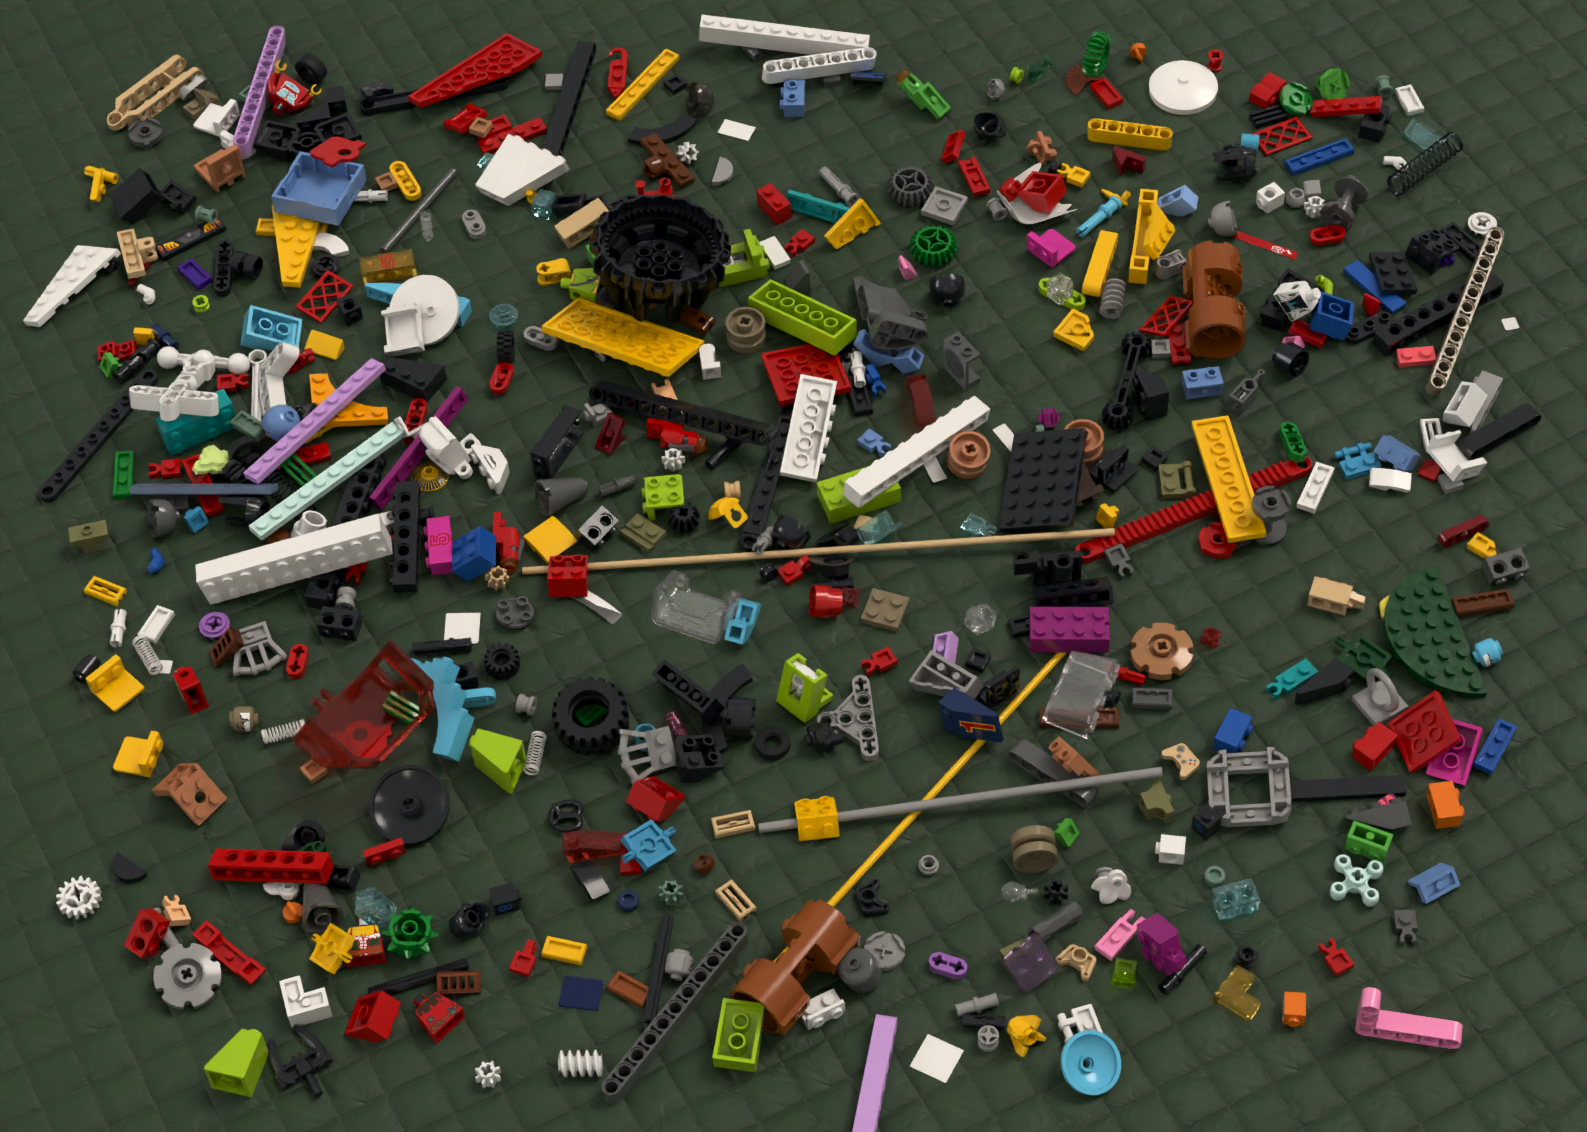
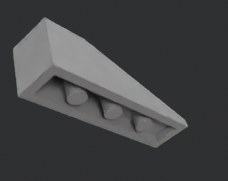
(1491, 386)

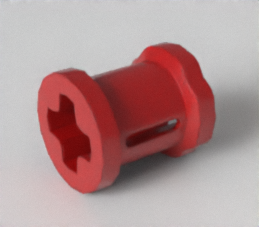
(1215, 57)

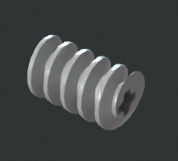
(1112, 298)

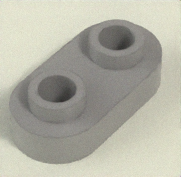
(187, 91)
(474, 224)
(541, 339)

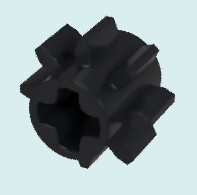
(1055, 891)

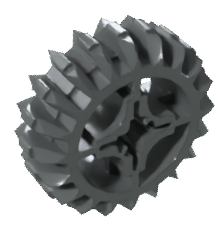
(910, 186)

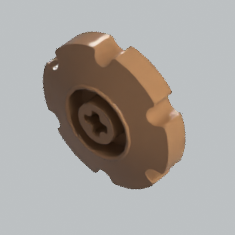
(1161, 651)

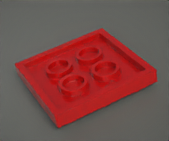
(1425, 731)

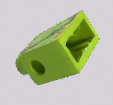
(583, 284)

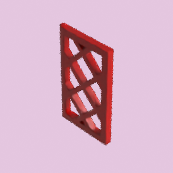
(1283, 125)
(320, 284)
(1169, 324)

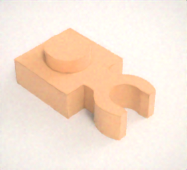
(175, 913)

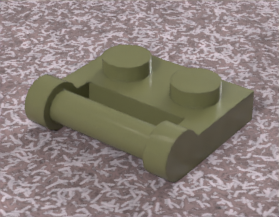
(1170, 480)

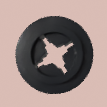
(322, 261)

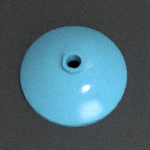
(1101, 1058)

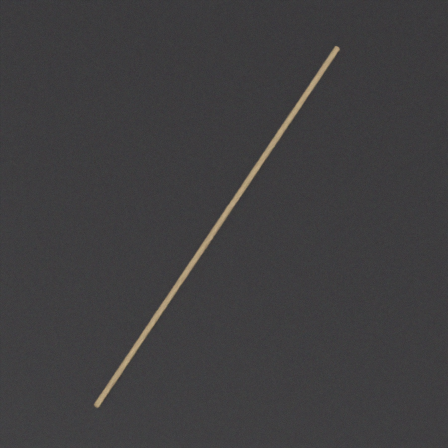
(837, 550)

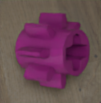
(1048, 417)

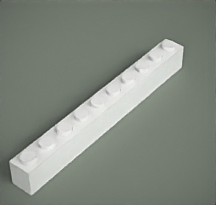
(777, 36)
(914, 452)

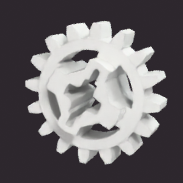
(89, 897)

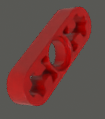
(413, 414)

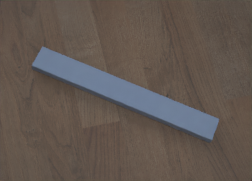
(203, 488)

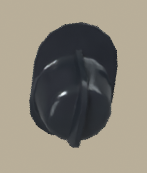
(842, 536)
(833, 566)
(302, 834)

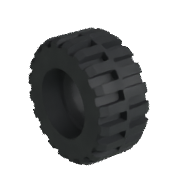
(590, 693)

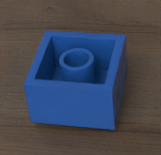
(1332, 316)
(474, 553)

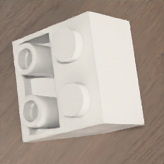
(1464, 404)

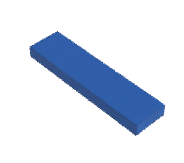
(1319, 157)
(1366, 280)

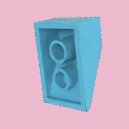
(267, 328)

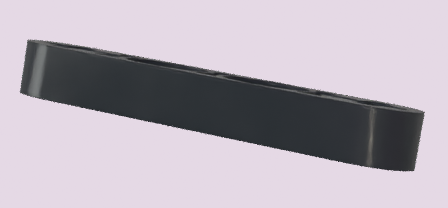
(221, 268)

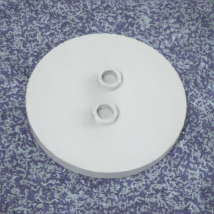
(437, 303)

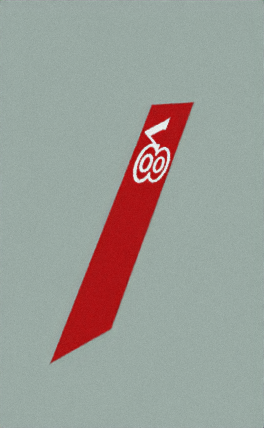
(1266, 245)

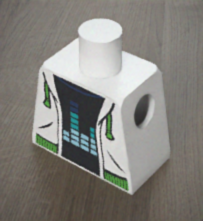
(1297, 298)

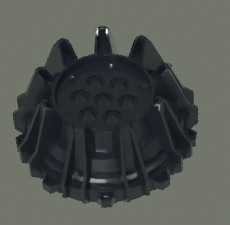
(659, 254)

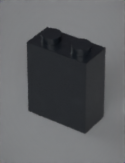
(135, 196)

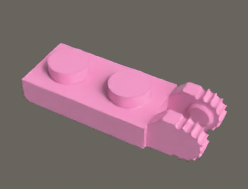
(1118, 936)

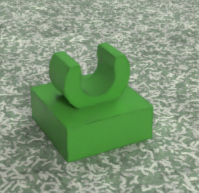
(109, 364)
(1066, 832)

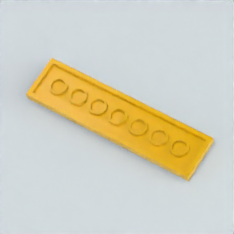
(1228, 478)

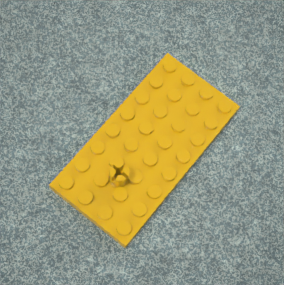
(622, 337)

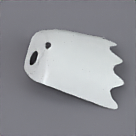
(1022, 212)

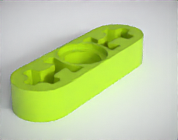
(1076, 296)

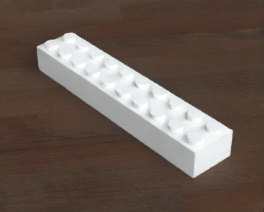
(294, 559)

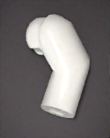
(1397, 162)
(149, 293)

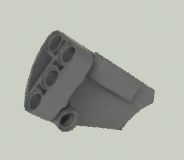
(889, 317)

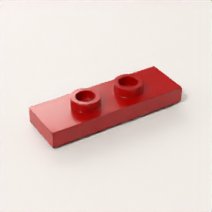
(310, 455)

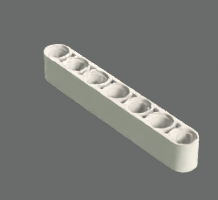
(819, 65)

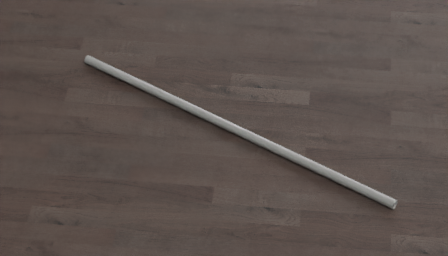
(976, 797)

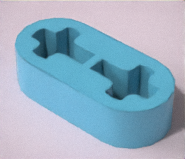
(479, 697)

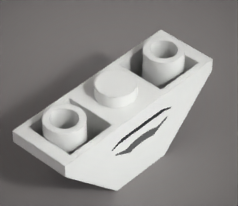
(492, 465)

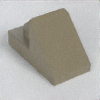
(200, 103)

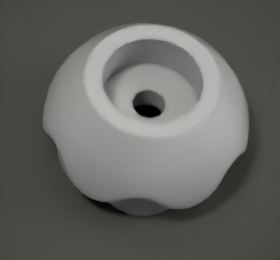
(995, 89)
(1296, 198)

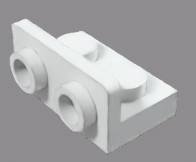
(823, 1009)

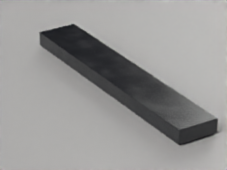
(858, 396)
(1347, 788)

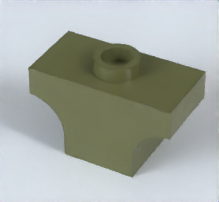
(89, 536)
(1157, 803)

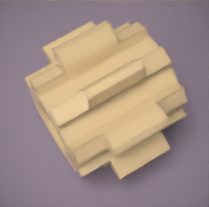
(497, 578)

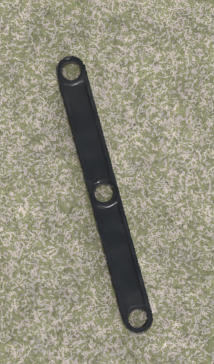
(401, 101)

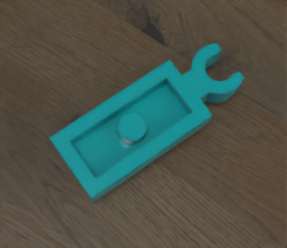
(1292, 678)

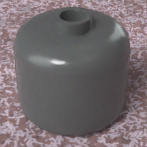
(860, 970)

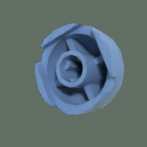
(280, 421)

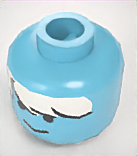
(1487, 652)

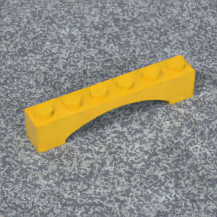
(1140, 258)

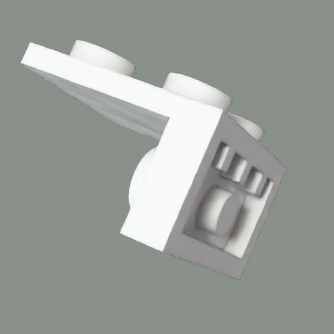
(218, 118)

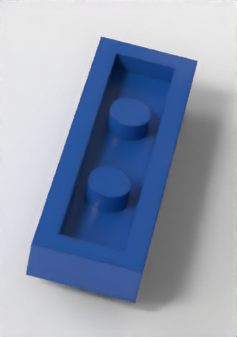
(1495, 746)

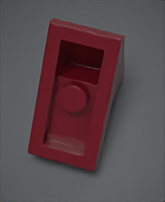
(1126, 159)
(610, 434)

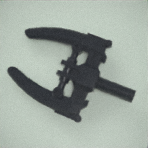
(304, 1068)

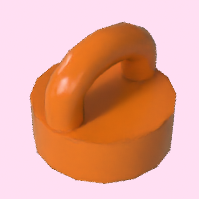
(1137, 51)
(292, 912)

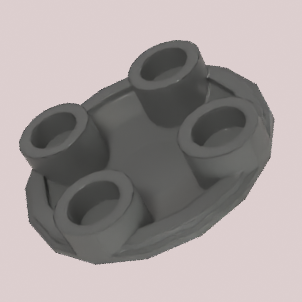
(514, 612)

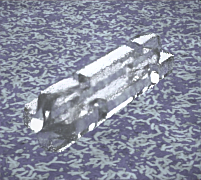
(426, 226)

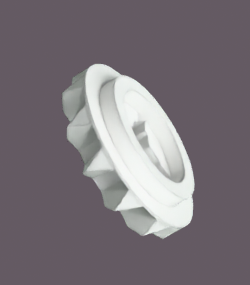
(1483, 218)

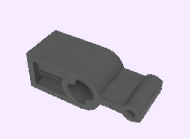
(1245, 392)

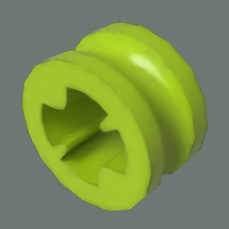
(1016, 75)
(202, 307)

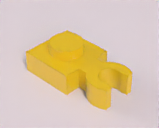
(1075, 176)

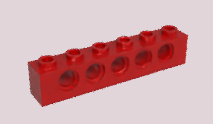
(271, 866)

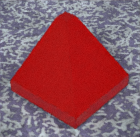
(1370, 304)
(1430, 470)

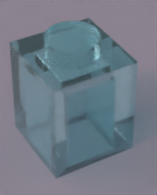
(542, 204)

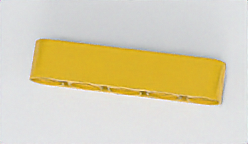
(1129, 134)
(1100, 263)

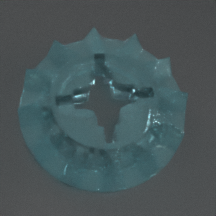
(502, 310)

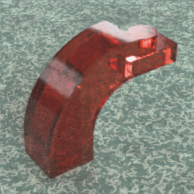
(921, 399)

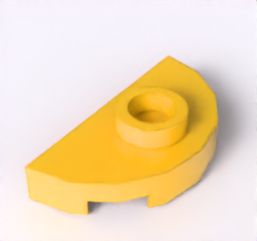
(98, 187)

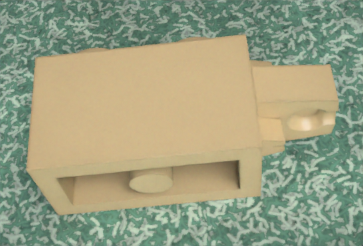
(1334, 596)

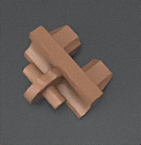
(1041, 148)

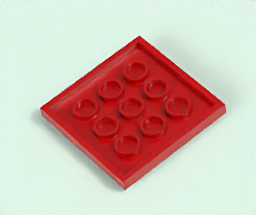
(788, 364)

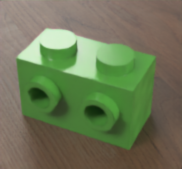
(1368, 842)

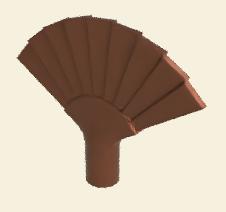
(1077, 80)

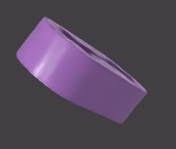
(948, 966)

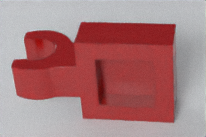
(793, 572)
(524, 961)

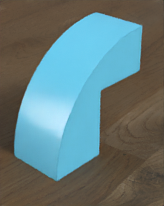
(742, 626)

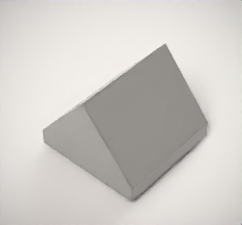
(1312, 188)

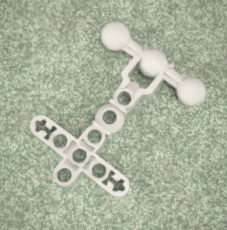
(182, 394)

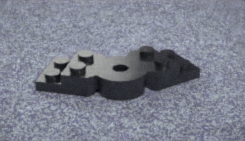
(287, 141)

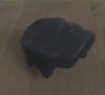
(989, 125)

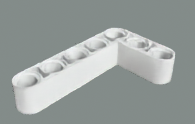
(272, 373)

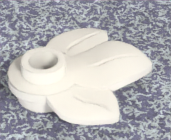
(1112, 887)
(286, 890)

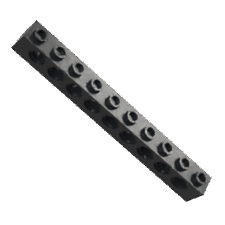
(353, 506)

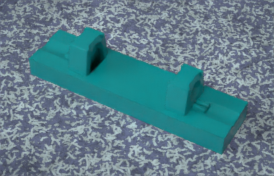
(816, 207)

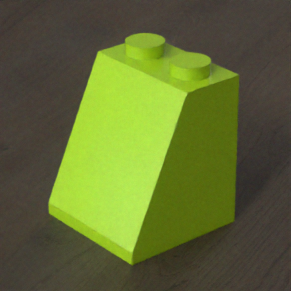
(498, 757)
(238, 1063)

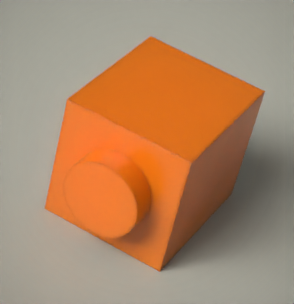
(1294, 1008)

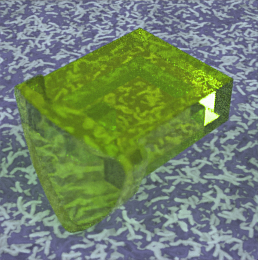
(1124, 973)

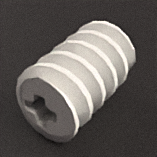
(580, 1063)

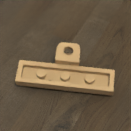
(136, 252)

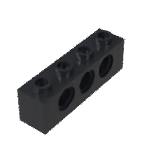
(1074, 593)
(688, 691)

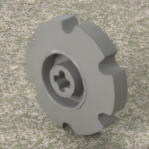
(189, 991)

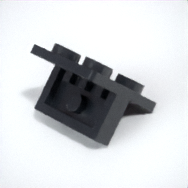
(1113, 468)

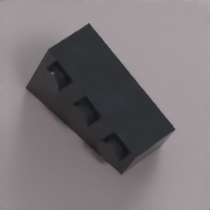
(413, 377)

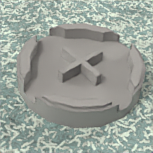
(886, 949)

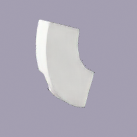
(331, 244)

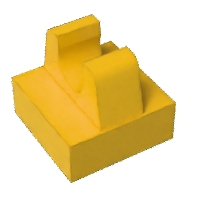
(1107, 515)

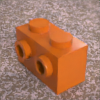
(1444, 804)

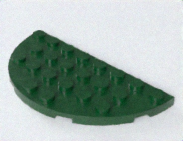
(1429, 637)

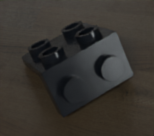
(1429, 249)
(999, 687)

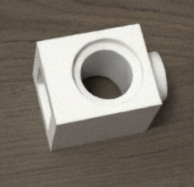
(1270, 197)
(1171, 849)

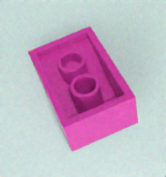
(1457, 762)

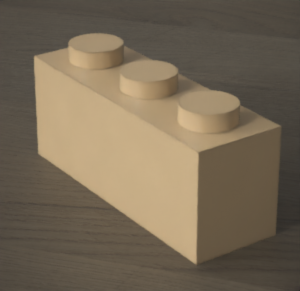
(581, 223)

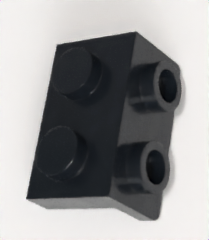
(177, 197)

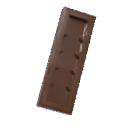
(1483, 602)

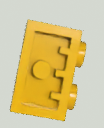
(114, 684)

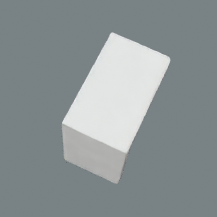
(304, 1007)

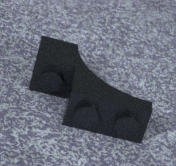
(332, 104)

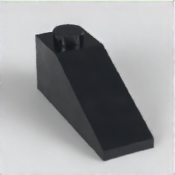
(1327, 682)

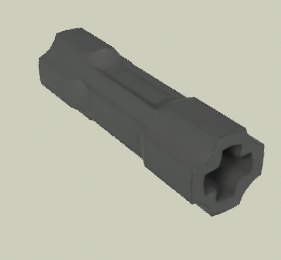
(1066, 915)

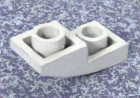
(1390, 479)

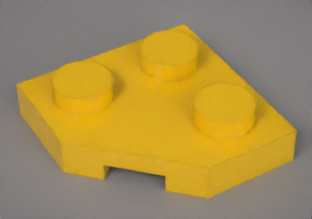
(1075, 330)

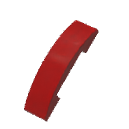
(227, 954)

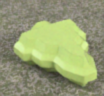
(211, 461)

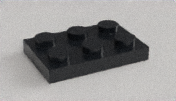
(1392, 273)

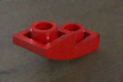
(121, 351)

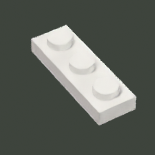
(1315, 487)

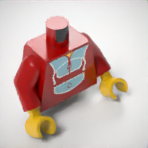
(287, 93)

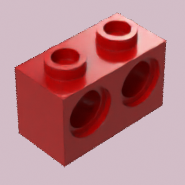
(144, 932)

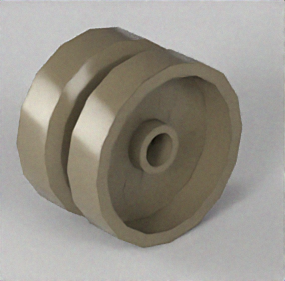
(745, 330)
(1033, 849)

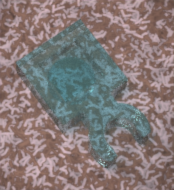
(976, 525)

